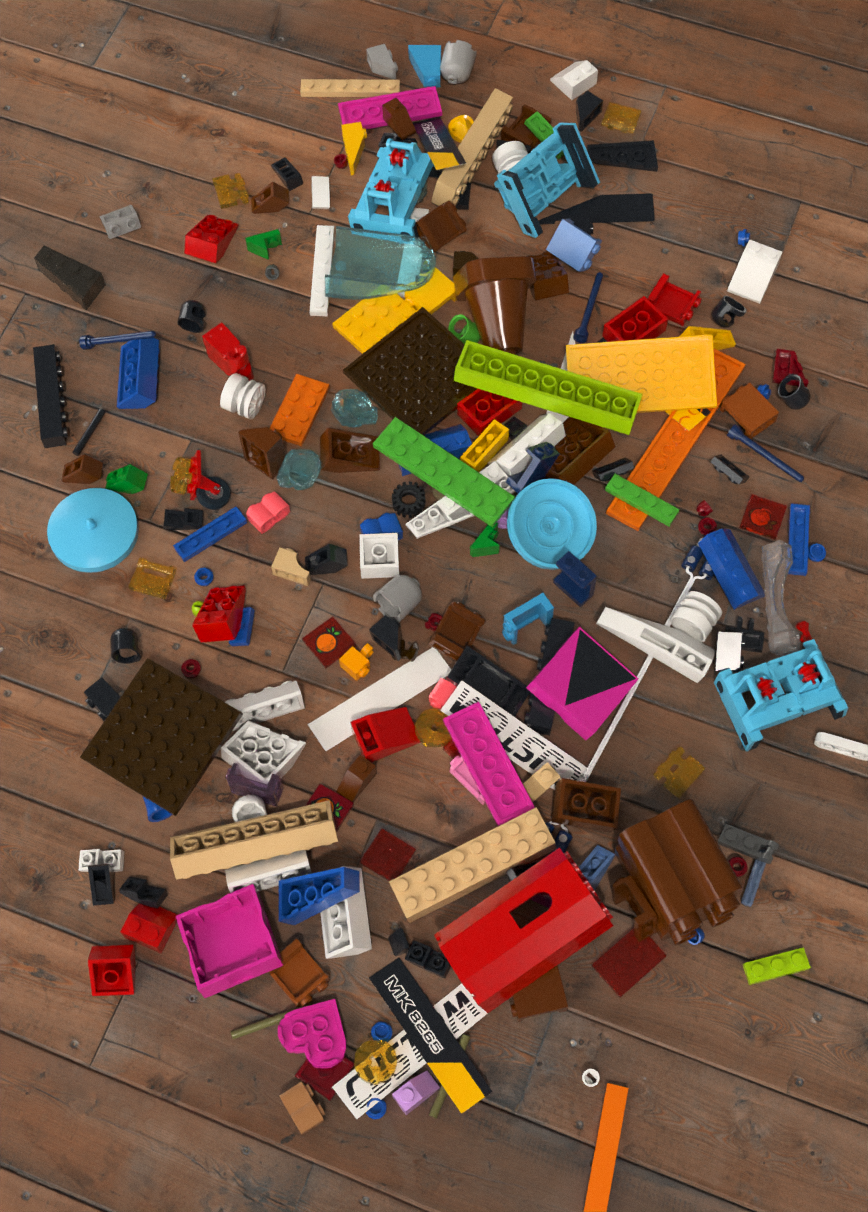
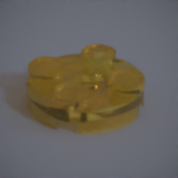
(181, 475)
(423, 728)
(388, 1062)

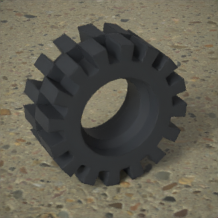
(405, 509)

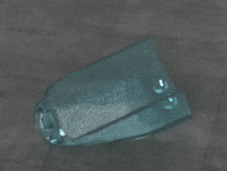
(377, 264)

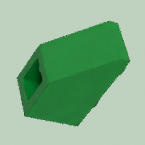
(126, 480)

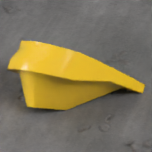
(460, 125)

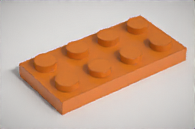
(299, 409)

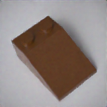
(348, 452)

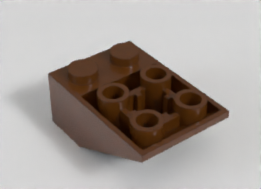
(550, 276)

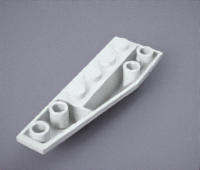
(447, 512)
(661, 642)

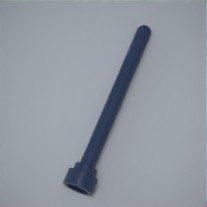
(581, 334)
(88, 342)
(737, 434)

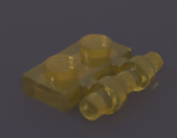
(621, 118)
(225, 193)
(683, 777)

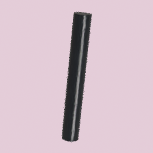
(89, 431)

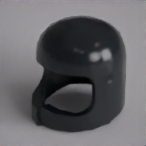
(727, 306)
(191, 316)
(798, 397)
(124, 639)

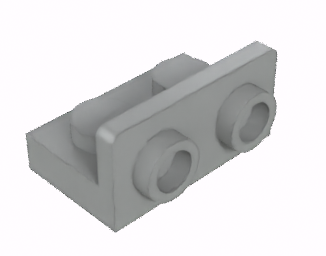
(120, 221)

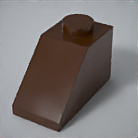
(397, 118)
(270, 199)
(82, 470)
(356, 778)

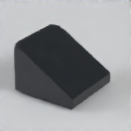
(398, 942)

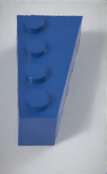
(315, 892)

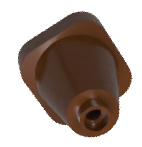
(497, 298)

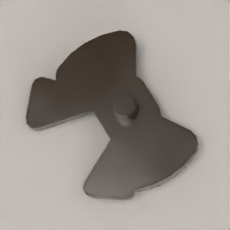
(410, 654)

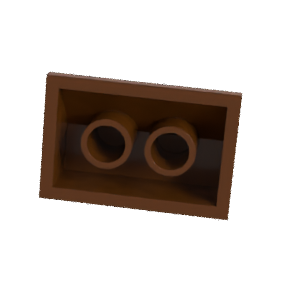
(263, 449)

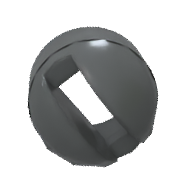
(268, 273)

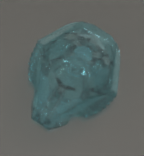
(353, 408)
(299, 469)

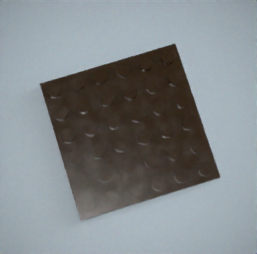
(413, 372)
(161, 736)

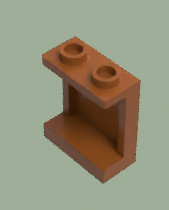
(750, 410)
(299, 975)

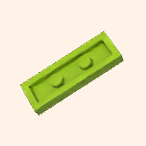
(776, 966)

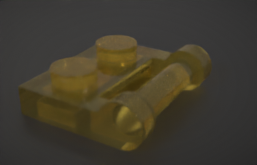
(149, 583)

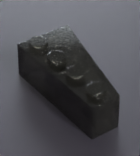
(70, 275)

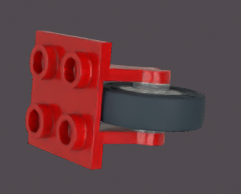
(210, 491)

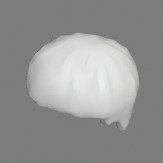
(248, 807)

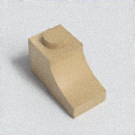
(287, 567)
(541, 781)

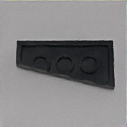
(625, 154)

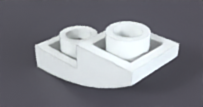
(320, 192)
(114, 858)

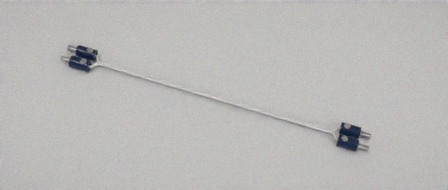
(690, 563)

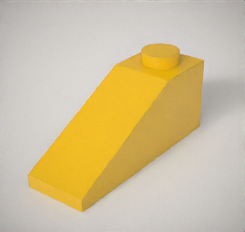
(354, 143)
(721, 338)

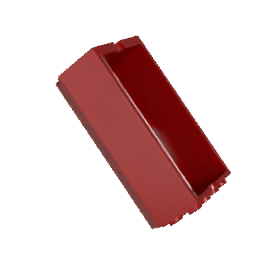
(500, 958)

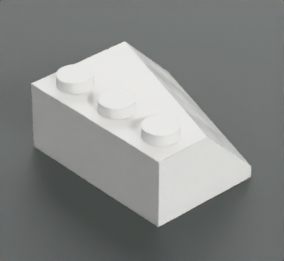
(261, 752)

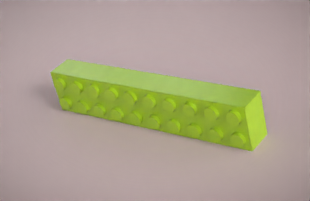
(547, 387)

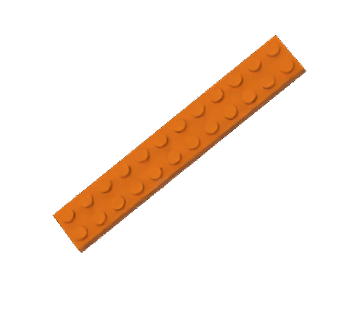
(672, 446)

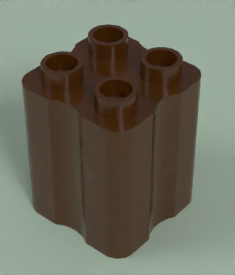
(680, 871)

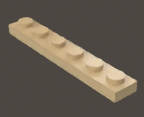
(348, 87)

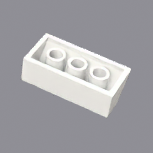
(514, 458)
(268, 703)
(267, 873)
(347, 925)

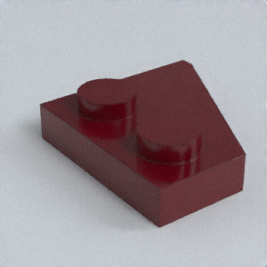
(786, 364)

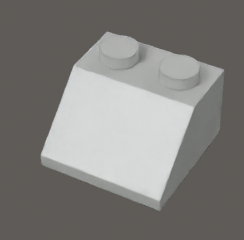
(576, 78)
(379, 555)

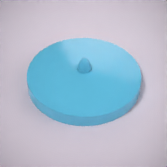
(550, 521)
(92, 530)

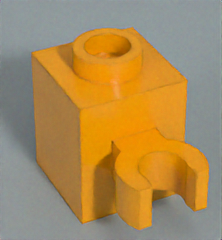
(357, 662)

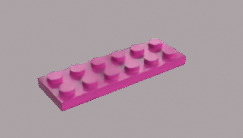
(420, 104)
(488, 763)

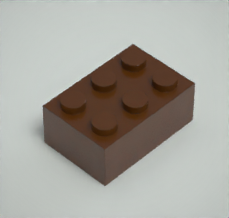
(586, 805)

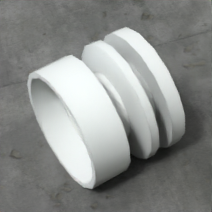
(508, 155)
(242, 396)
(696, 615)

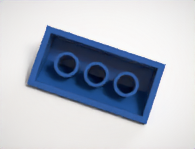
(138, 374)
(452, 439)
(731, 568)

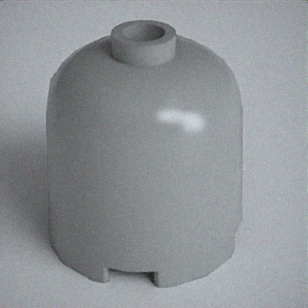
(457, 61)
(398, 597)

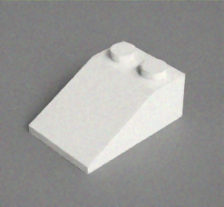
(755, 271)

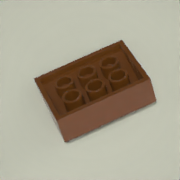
(580, 450)

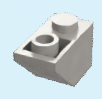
(381, 61)

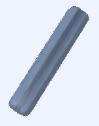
(753, 882)

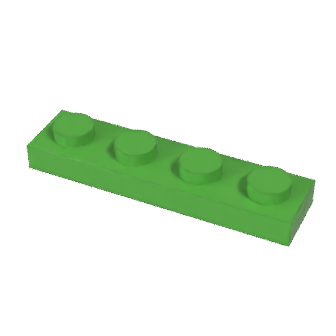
(642, 500)

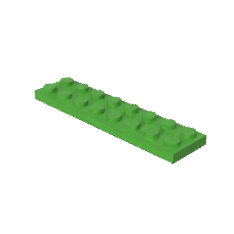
(443, 472)

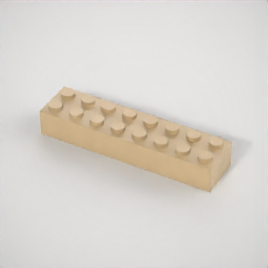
(474, 148)
(252, 840)
(472, 865)

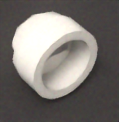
(588, 1081)

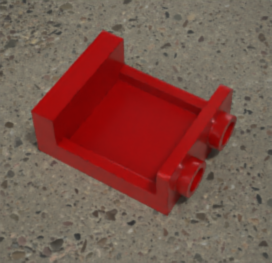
(674, 301)

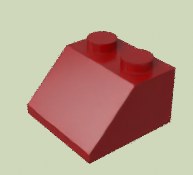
(149, 926)
(112, 970)

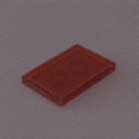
(628, 962)

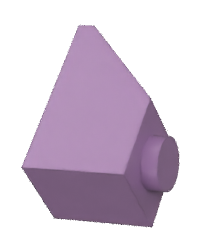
(415, 1092)

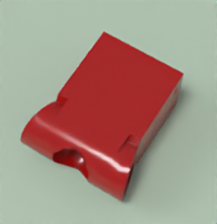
(227, 352)

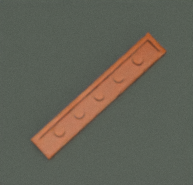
(606, 1148)

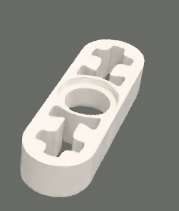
(841, 745)

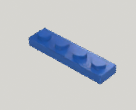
(210, 534)
(798, 538)

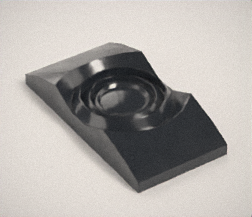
(489, 681)

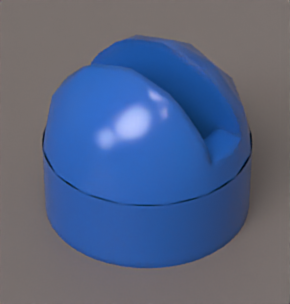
(698, 938)

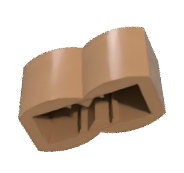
(302, 1108)

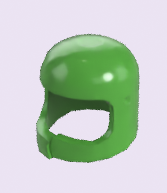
(469, 331)

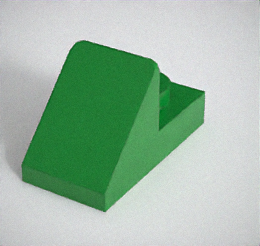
(261, 242)
(485, 543)

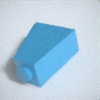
(426, 63)

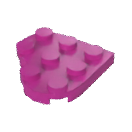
(315, 1032)

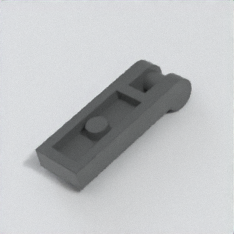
(747, 844)

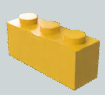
(486, 446)

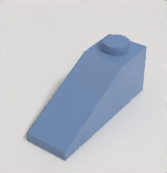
(596, 865)

